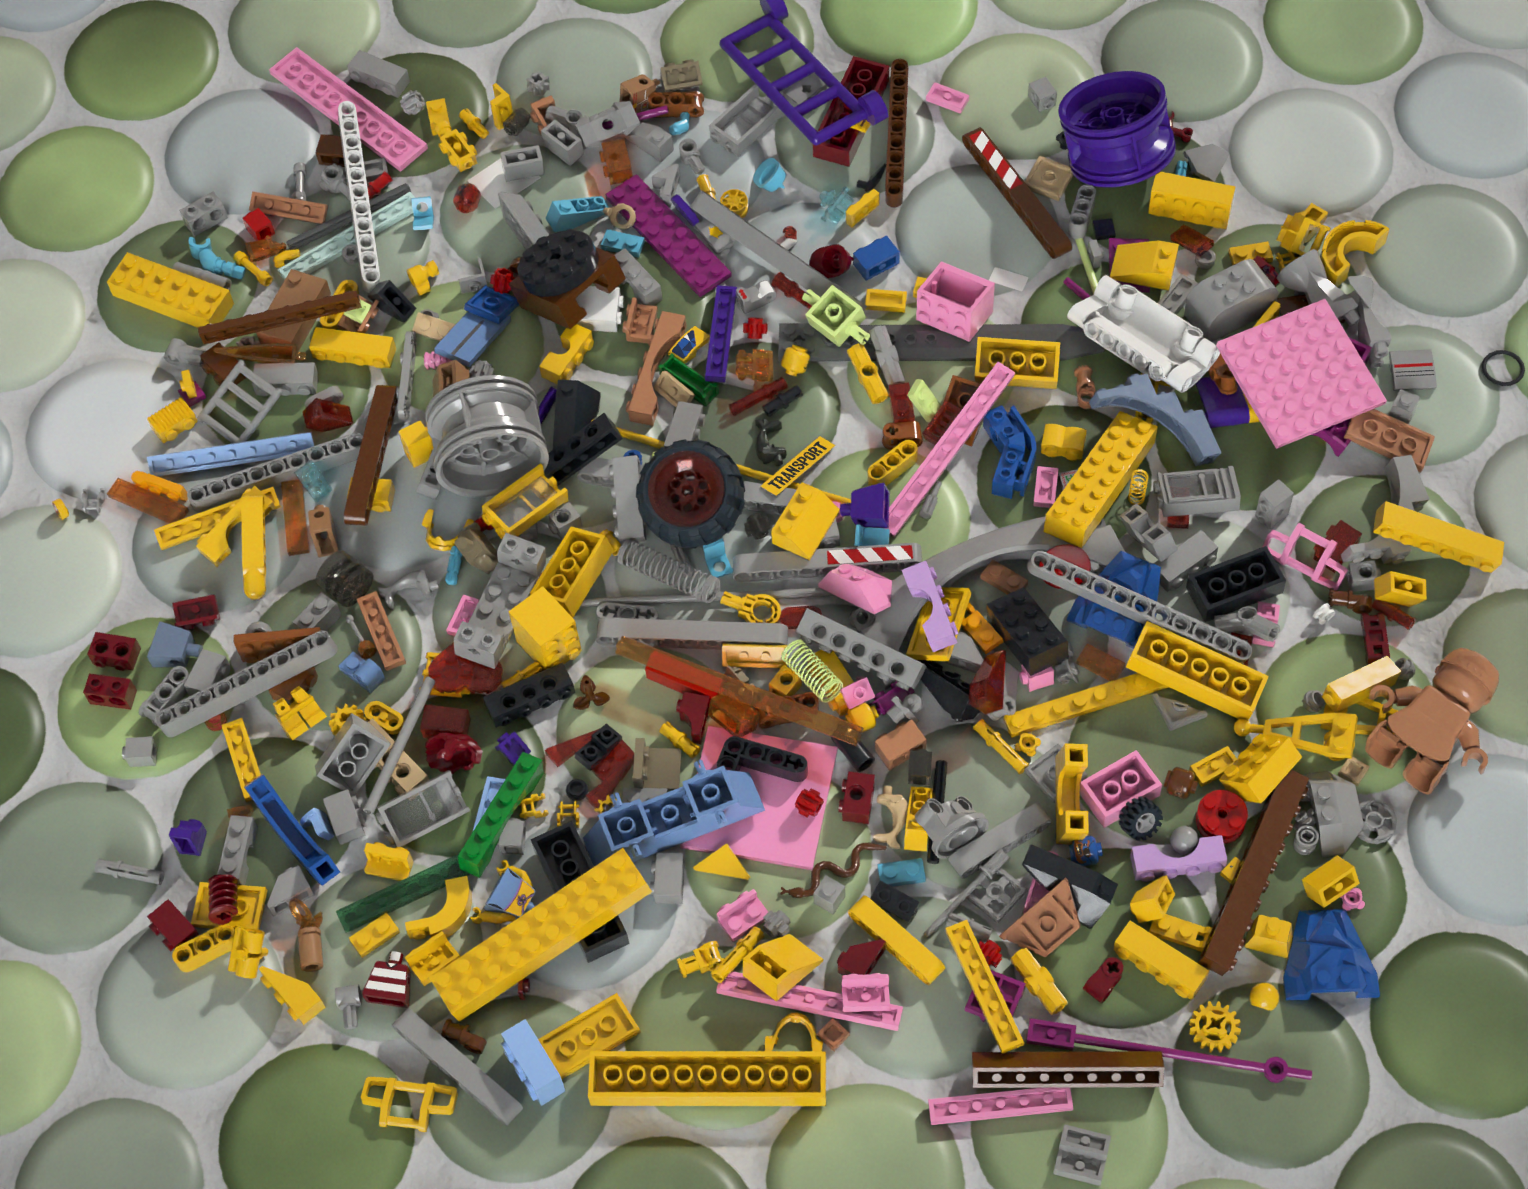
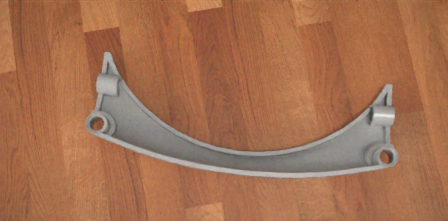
(893, 622)

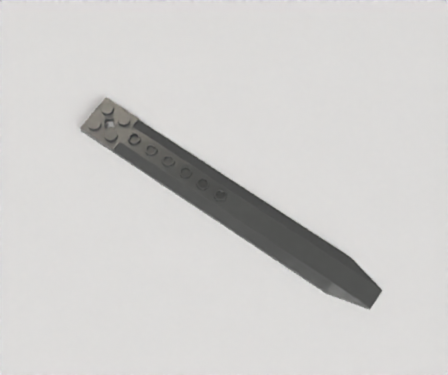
(932, 344)

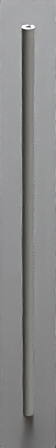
(679, 598)

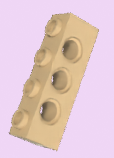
(415, 776)

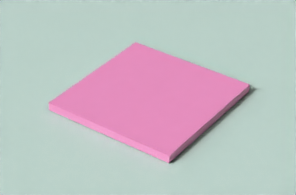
(779, 832)

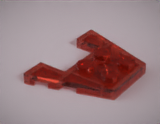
(608, 771)

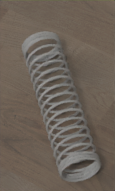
(632, 552)

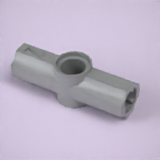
(886, 355)

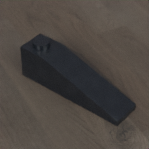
(574, 408)
(949, 691)
(1089, 889)

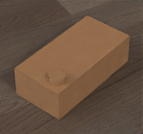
(295, 290)

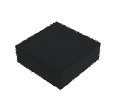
(1103, 229)

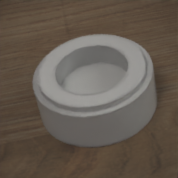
(1206, 260)

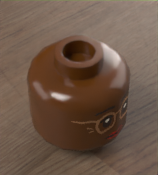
(1180, 783)

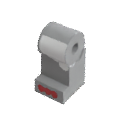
(755, 296)

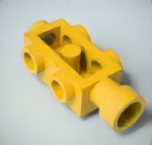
(463, 154)

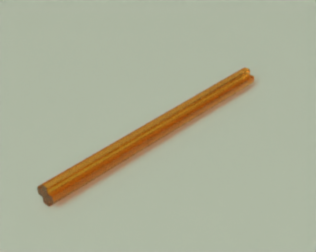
(739, 690)

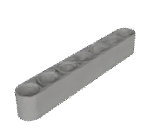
(457, 1067)

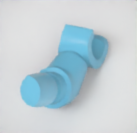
(213, 263)

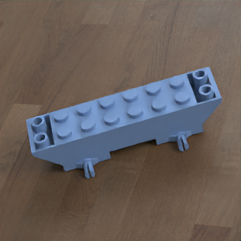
(699, 807)

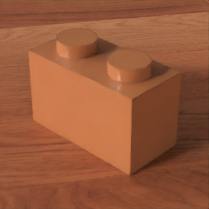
(896, 745)

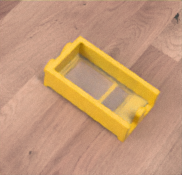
(523, 503)

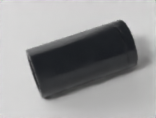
(857, 755)

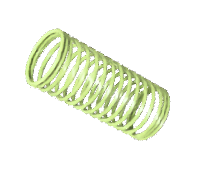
(827, 686)

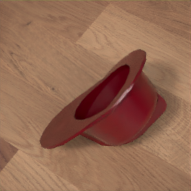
(831, 260)

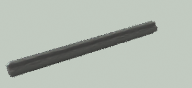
(345, 218)

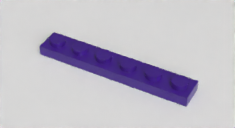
(721, 334)

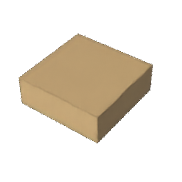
(1353, 771)

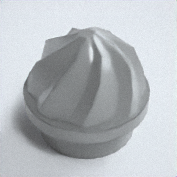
(1406, 667)
(1313, 701)

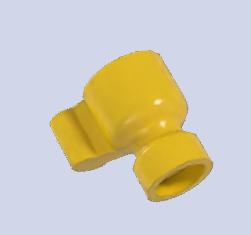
(419, 276)

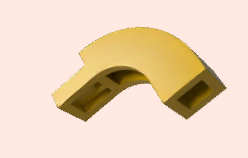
(450, 917)

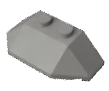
(1335, 812)

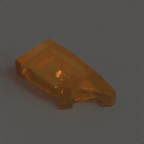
(263, 249)

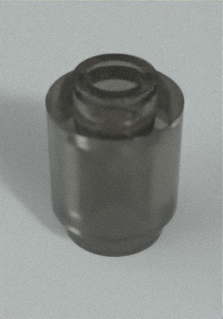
(516, 122)

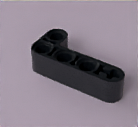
(786, 769)

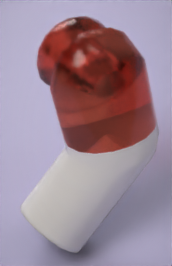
(790, 237)

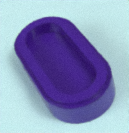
(685, 210)

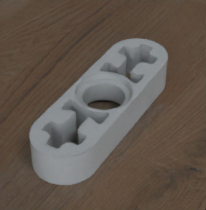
(621, 608)

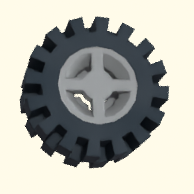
(1140, 818)

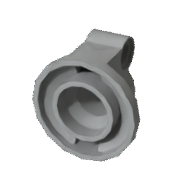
(951, 824)

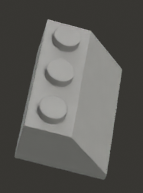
(352, 755)

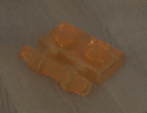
(761, 365)

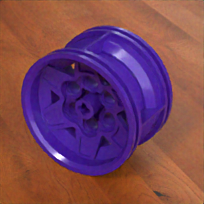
(1117, 129)

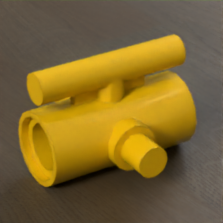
(246, 951)

